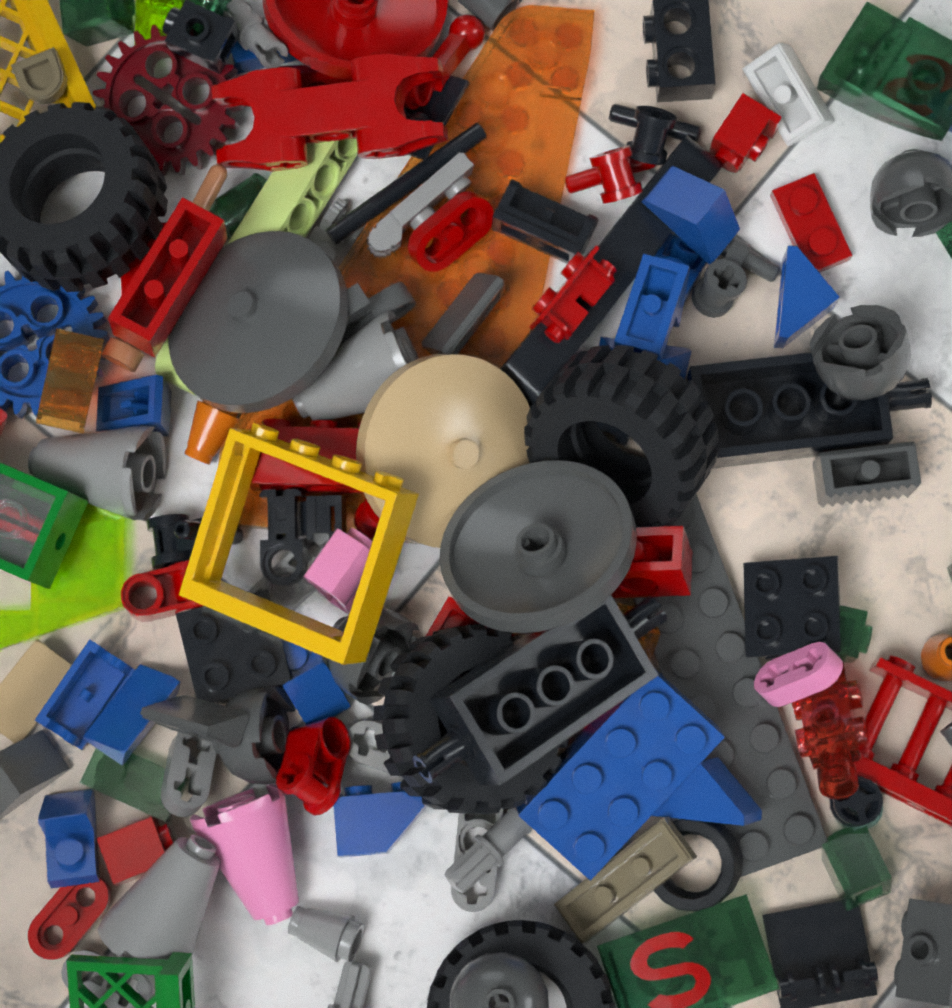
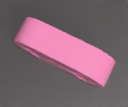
(798, 674)

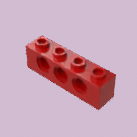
(659, 565)

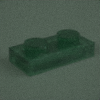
(134, 783)

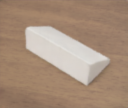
(789, 92)

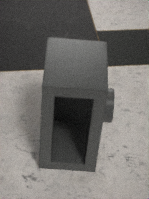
(926, 953)

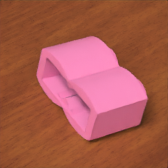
(340, 567)

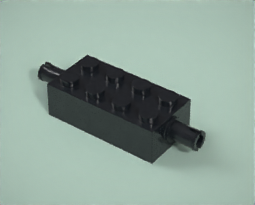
(786, 412)
(540, 692)

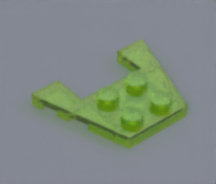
(84, 586)

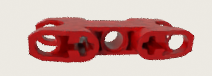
(360, 109)

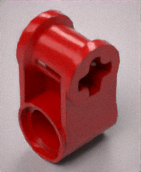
(167, 585)
(315, 763)

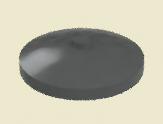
(260, 323)
(538, 546)

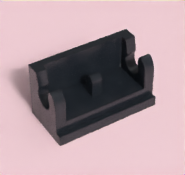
(542, 223)

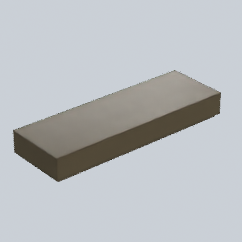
(625, 880)

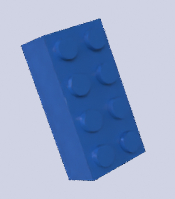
(620, 774)

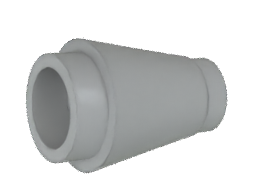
(327, 932)

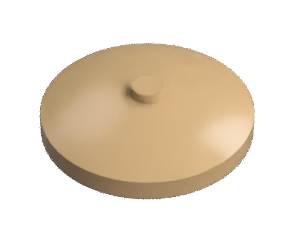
(445, 431)

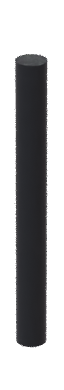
(405, 184)

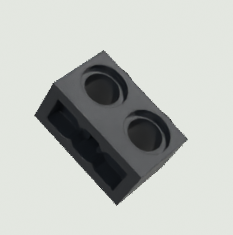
(688, 49)

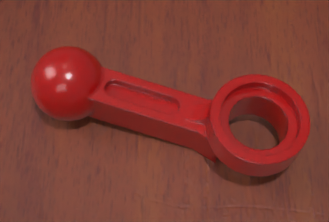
(465, 35)

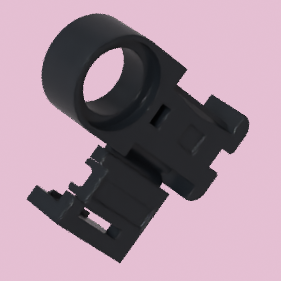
(296, 518)

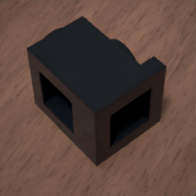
(208, 49)

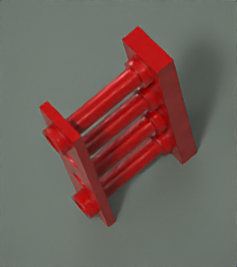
(901, 779)

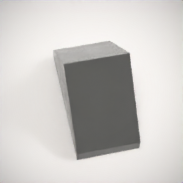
(27, 770)

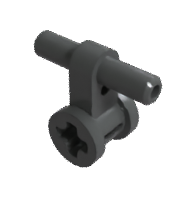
(726, 279)

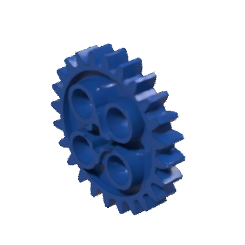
(21, 303)

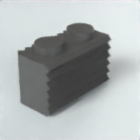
(866, 473)

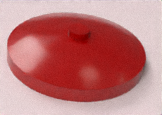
(335, 32)

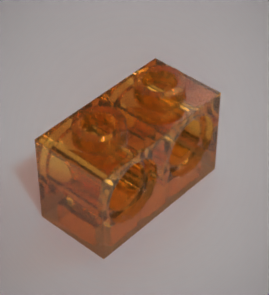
(69, 381)

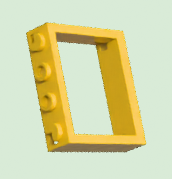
(220, 521)

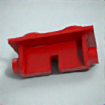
(583, 279)

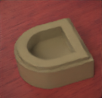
(41, 76)

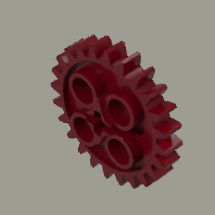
(157, 116)

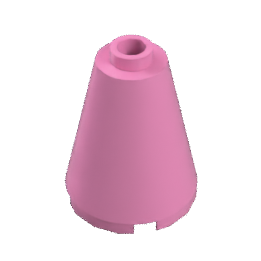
(254, 850)

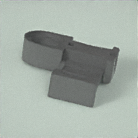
(363, 310)

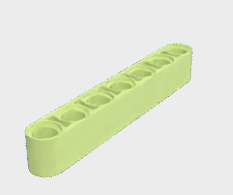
(286, 203)

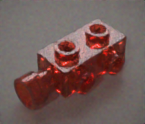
(833, 735)

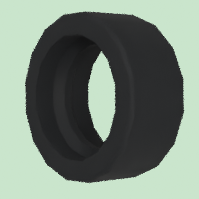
(730, 868)

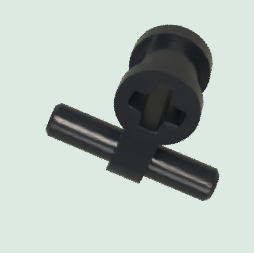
(652, 129)
(175, 538)

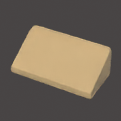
(28, 689)

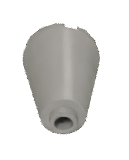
(357, 371)
(106, 468)
(165, 904)

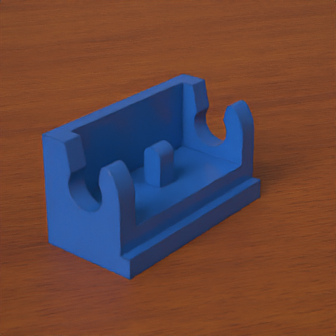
(84, 693)

